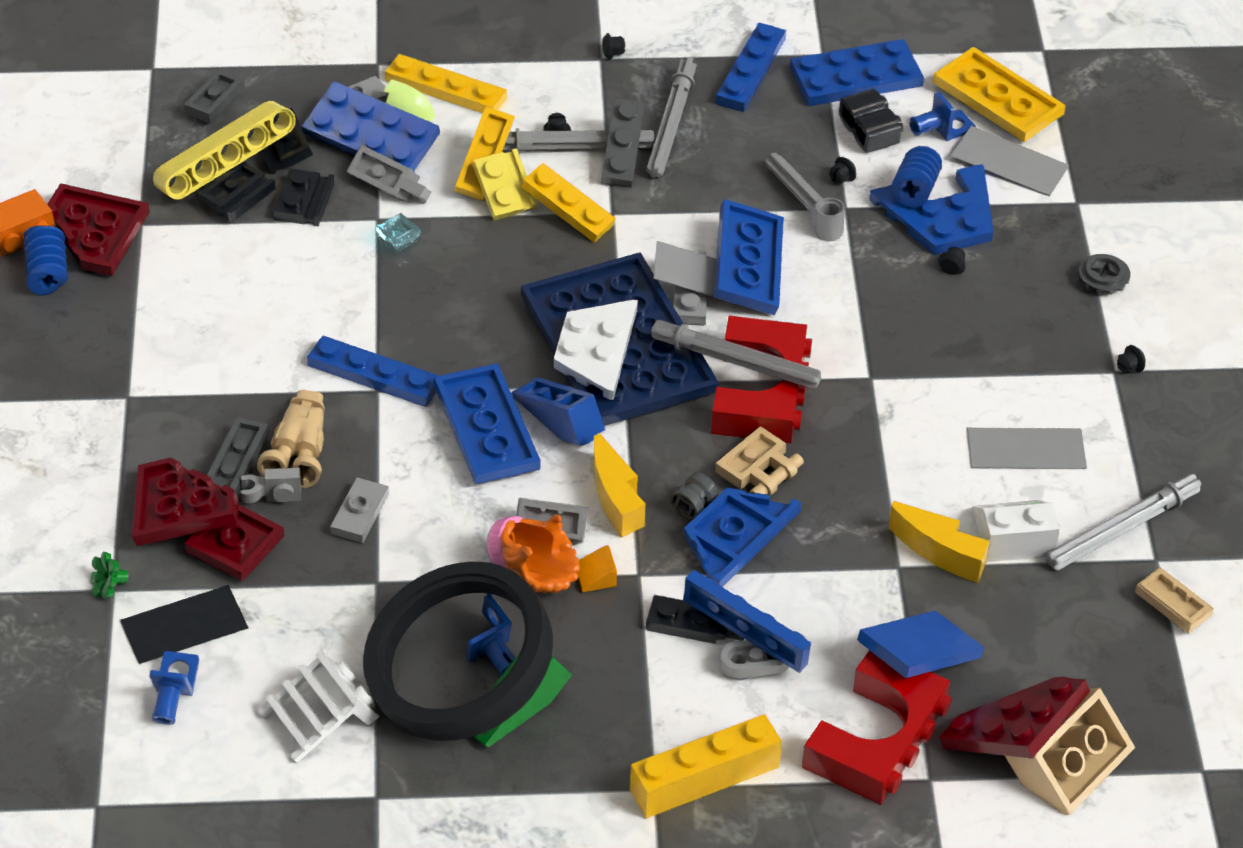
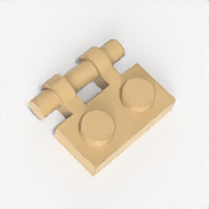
(752, 456)

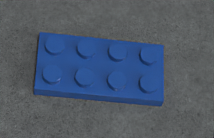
(852, 70)
(355, 119)
(749, 257)
(486, 423)

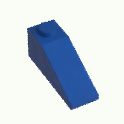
(562, 409)

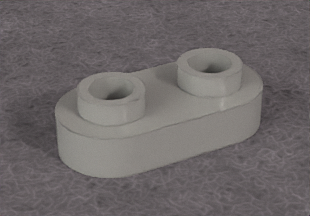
(752, 659)

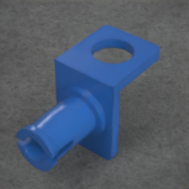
(941, 119)
(493, 640)
(172, 685)

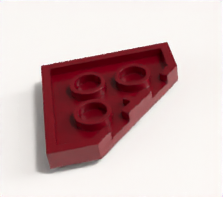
(97, 225)
(178, 502)
(1018, 722)

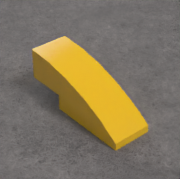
(617, 489)
(939, 540)

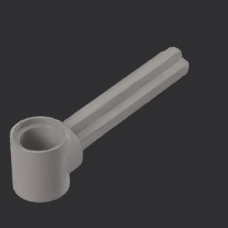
(824, 213)

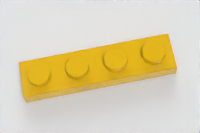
(446, 84)

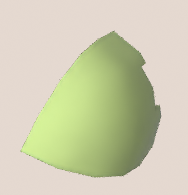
(409, 100)

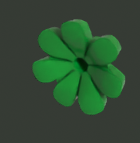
(106, 576)

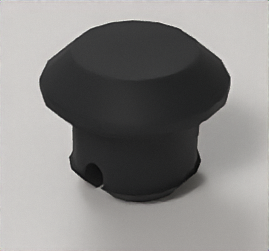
(613, 45)
(556, 122)
(842, 170)
(952, 260)
(1131, 360)

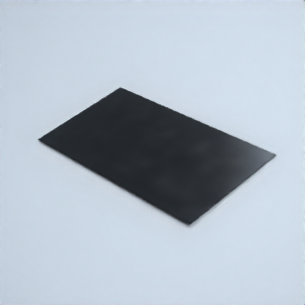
(184, 624)

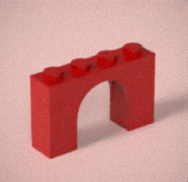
(743, 411)
(876, 765)

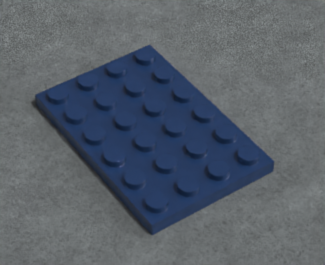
(652, 370)

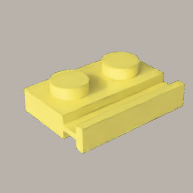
(501, 184)

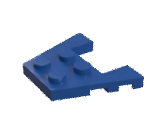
(946, 221)

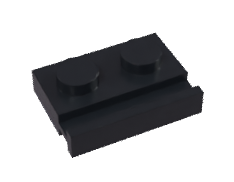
(288, 149)
(236, 191)
(303, 197)

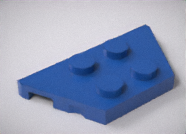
(735, 530)

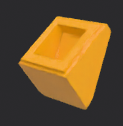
(597, 570)

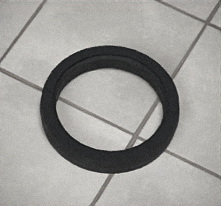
(490, 708)

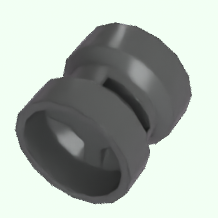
(691, 498)

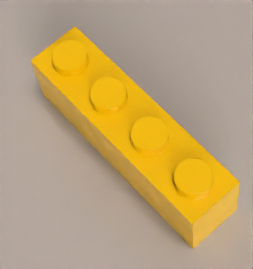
(705, 765)

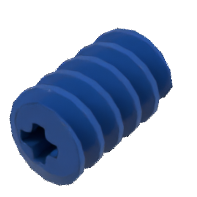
(916, 176)
(45, 259)

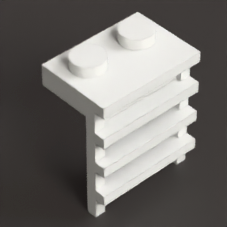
(336, 690)

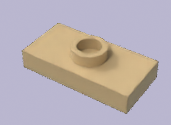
(1174, 600)

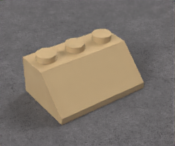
(1076, 755)

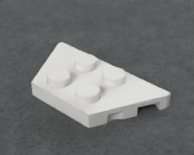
(596, 344)

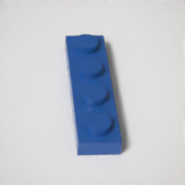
(751, 67)
(373, 370)
(747, 621)

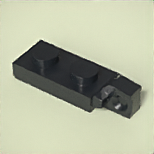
(682, 620)

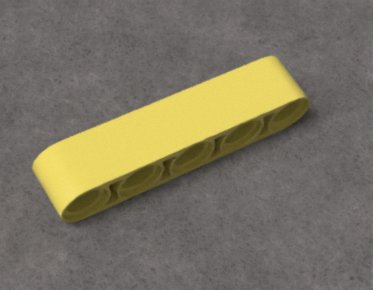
(210, 149)

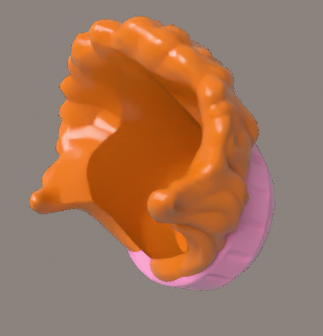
(535, 552)

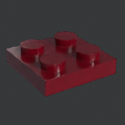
(238, 546)

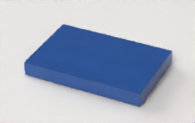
(920, 644)

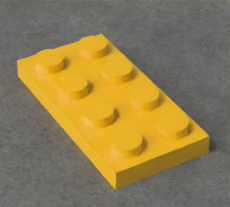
(999, 94)

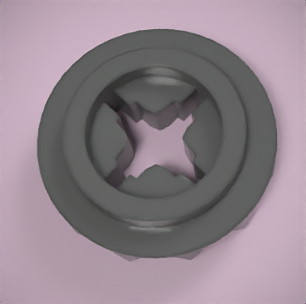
(1093, 267)

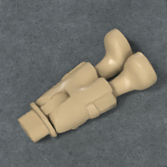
(298, 435)

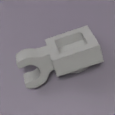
(276, 485)

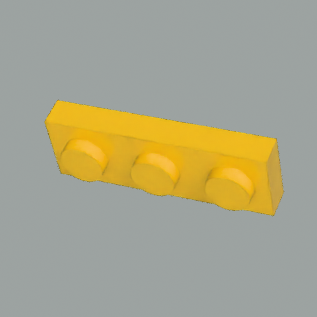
(487, 141)
(568, 202)

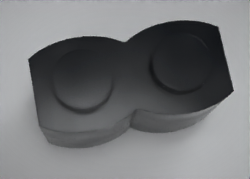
(870, 120)

